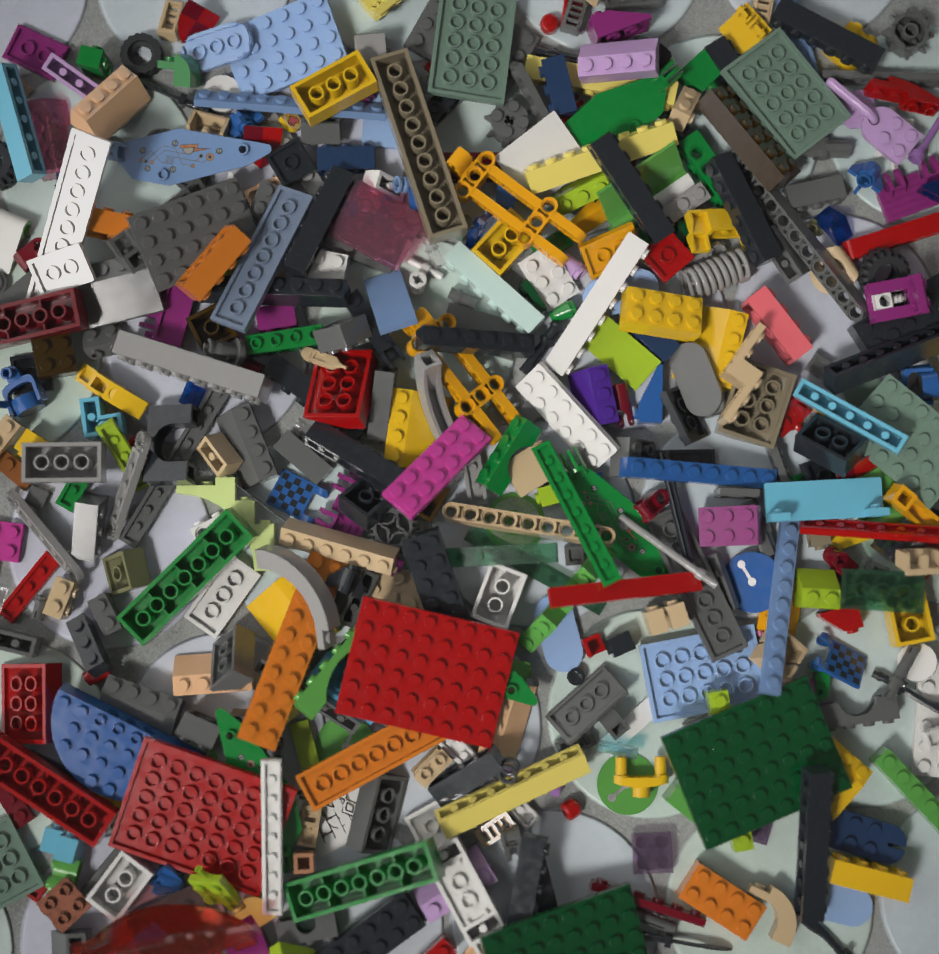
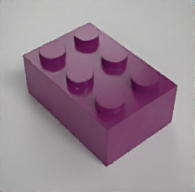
(730, 526)

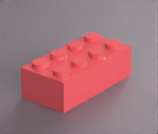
(780, 330)

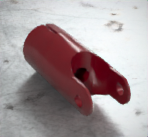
(623, 403)

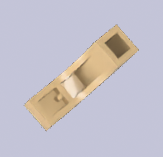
(785, 922)

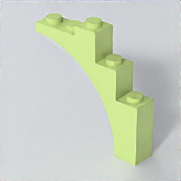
(226, 495)

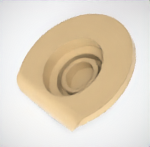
(844, 263)

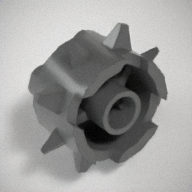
(918, 33)
(512, 112)

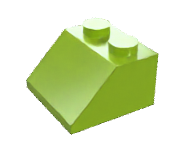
(816, 589)

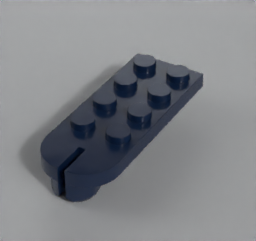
(867, 837)

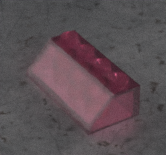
(50, 123)

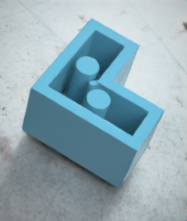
(94, 413)
(62, 844)

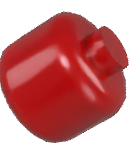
(549, 24)
(571, 809)

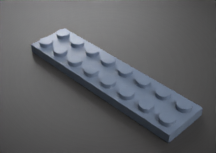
(263, 259)

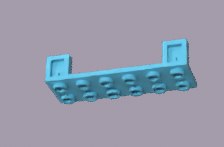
(824, 499)

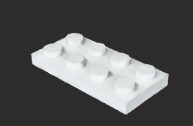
(222, 598)

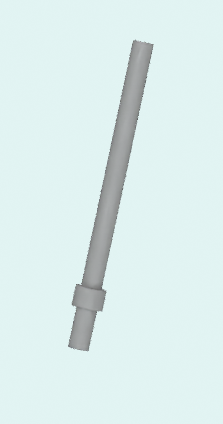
(699, 573)

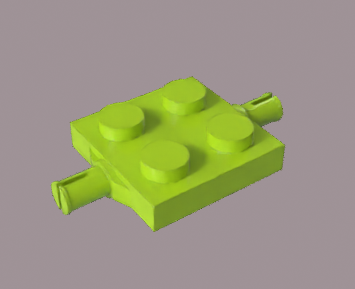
(214, 888)

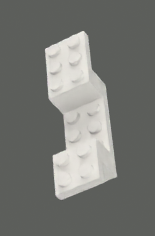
(461, 885)

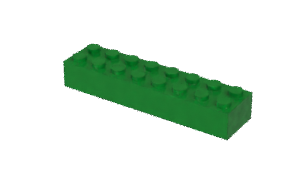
(187, 576)
(364, 879)

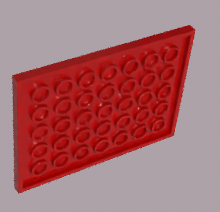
(427, 672)
(195, 813)

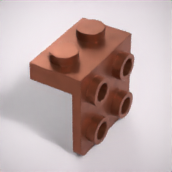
(64, 904)

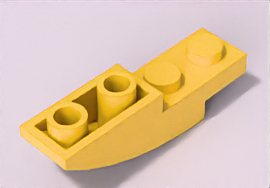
(111, 391)

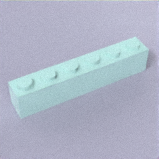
(493, 289)

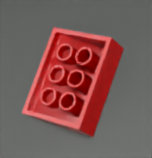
(343, 395)
(29, 700)

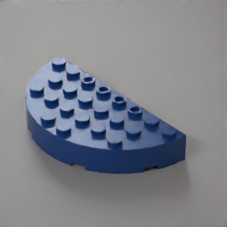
(100, 741)

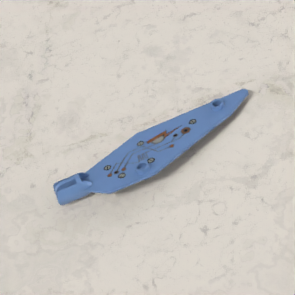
(184, 156)

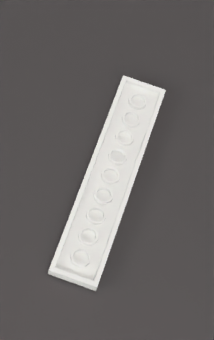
(74, 194)

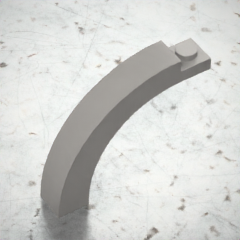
(431, 393)
(309, 584)

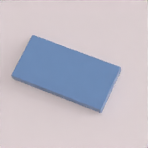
(390, 302)

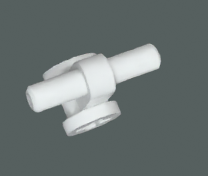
(421, 276)

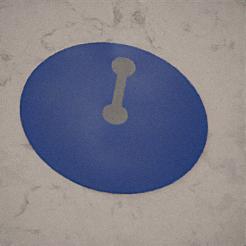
(751, 580)

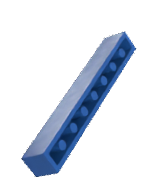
(696, 473)

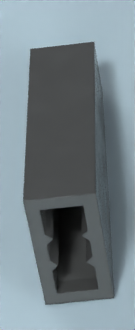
(381, 403)

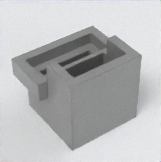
(371, 45)

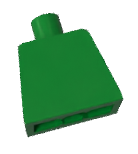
(700, 73)

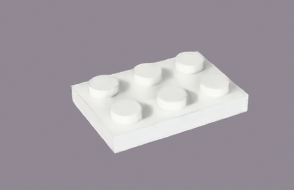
(61, 269)
(548, 279)

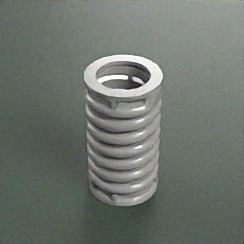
(715, 274)

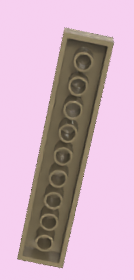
(418, 146)

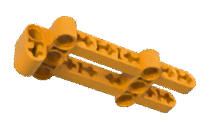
(462, 167)
(476, 372)

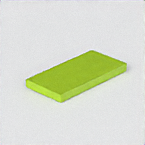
(622, 353)

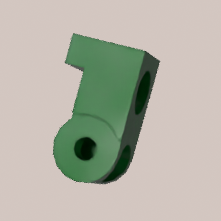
(821, 683)

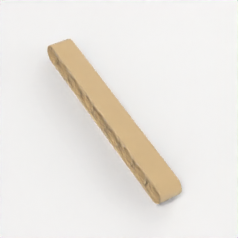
(517, 527)

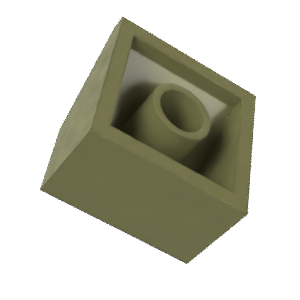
(126, 571)

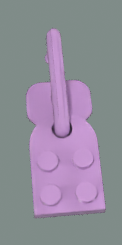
(891, 135)

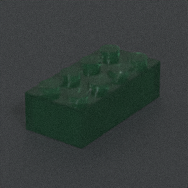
(881, 590)

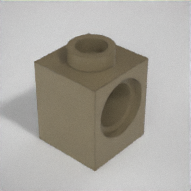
(818, 541)

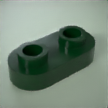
(528, 291)

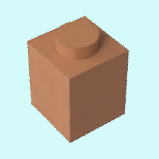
(304, 861)

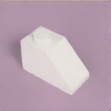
(383, 183)

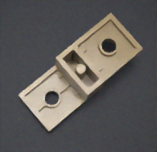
(742, 375)

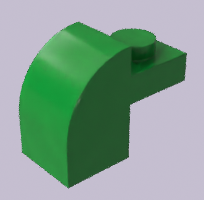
(185, 70)

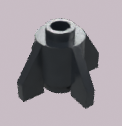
(347, 580)

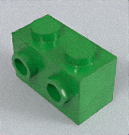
(94, 62)

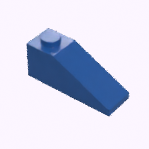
(650, 404)

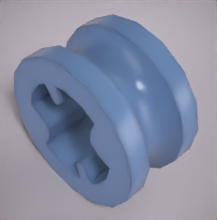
(400, 184)

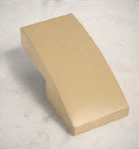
(310, 827)

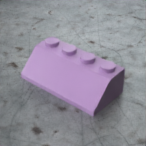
(619, 61)
(430, 897)

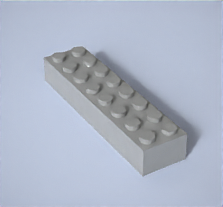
(193, 367)

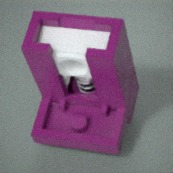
(913, 295)

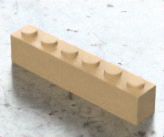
(339, 546)

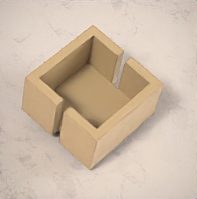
(661, 619)
(794, 655)

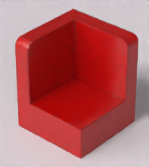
(593, 644)

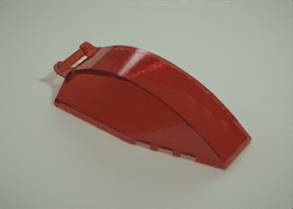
(171, 931)

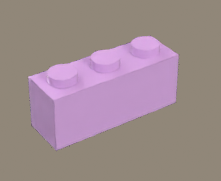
(69, 75)

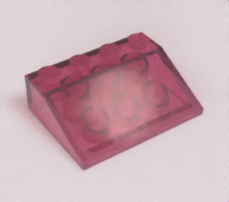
(377, 226)

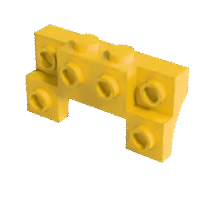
(707, 225)

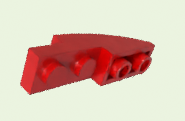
(906, 94)

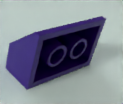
(594, 391)

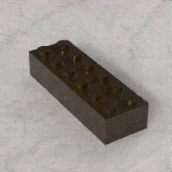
(748, 137)

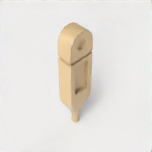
(323, 359)

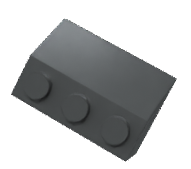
(233, 659)

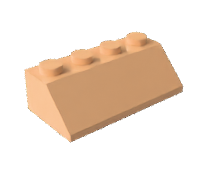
(110, 104)
(193, 675)
(511, 725)

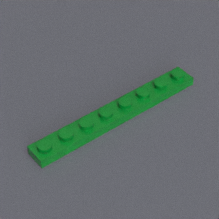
(576, 514)

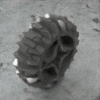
(405, 532)

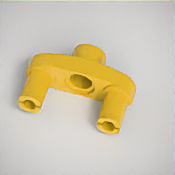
(641, 783)

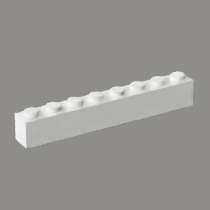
(596, 304)

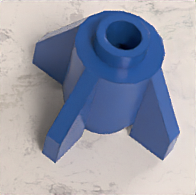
(240, 118)
(867, 175)
(167, 880)

